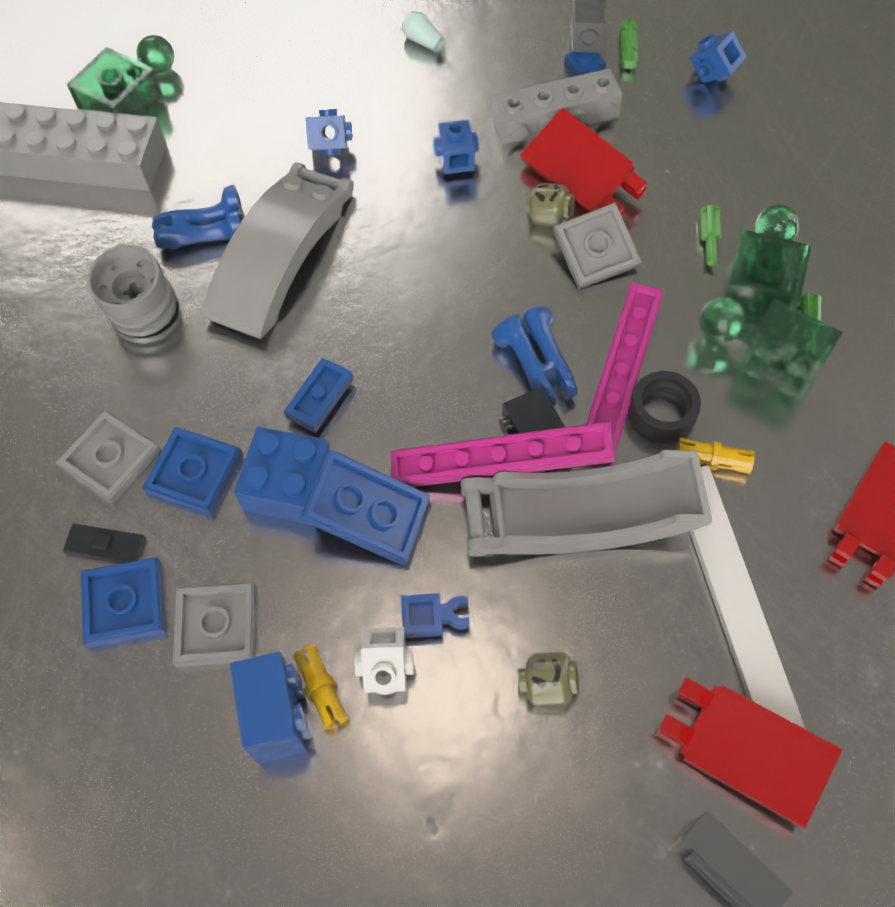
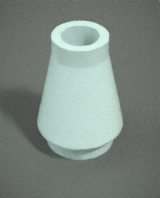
(422, 31)

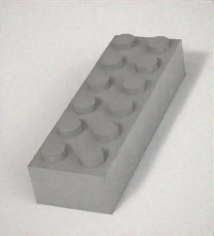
(80, 146)

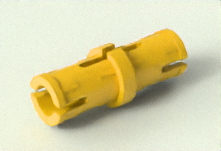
(719, 456)
(320, 687)

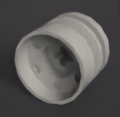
(132, 290)

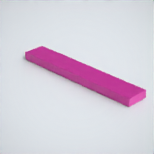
(625, 359)
(507, 453)

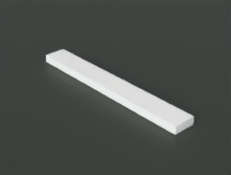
(741, 611)

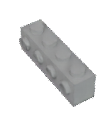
(528, 110)

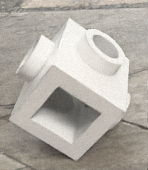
(384, 660)

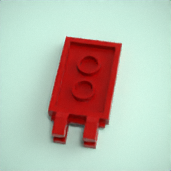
(582, 161)
(870, 518)
(754, 751)

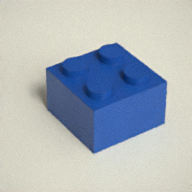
(279, 473)
(269, 707)

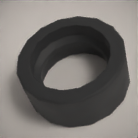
(670, 383)

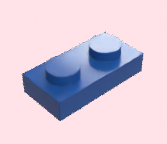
(318, 395)

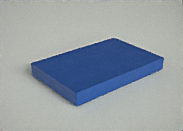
(365, 507)

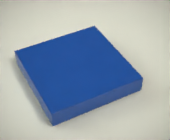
(192, 470)
(122, 602)

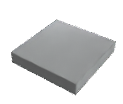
(597, 246)
(109, 457)
(214, 624)

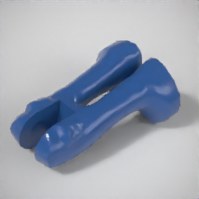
(197, 225)
(555, 370)

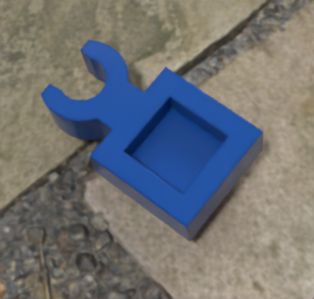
(584, 62)
(425, 614)

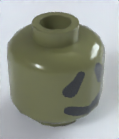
(550, 204)
(549, 678)

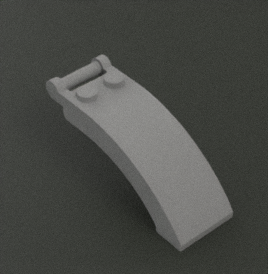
(271, 248)
(588, 507)

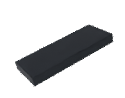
(104, 543)

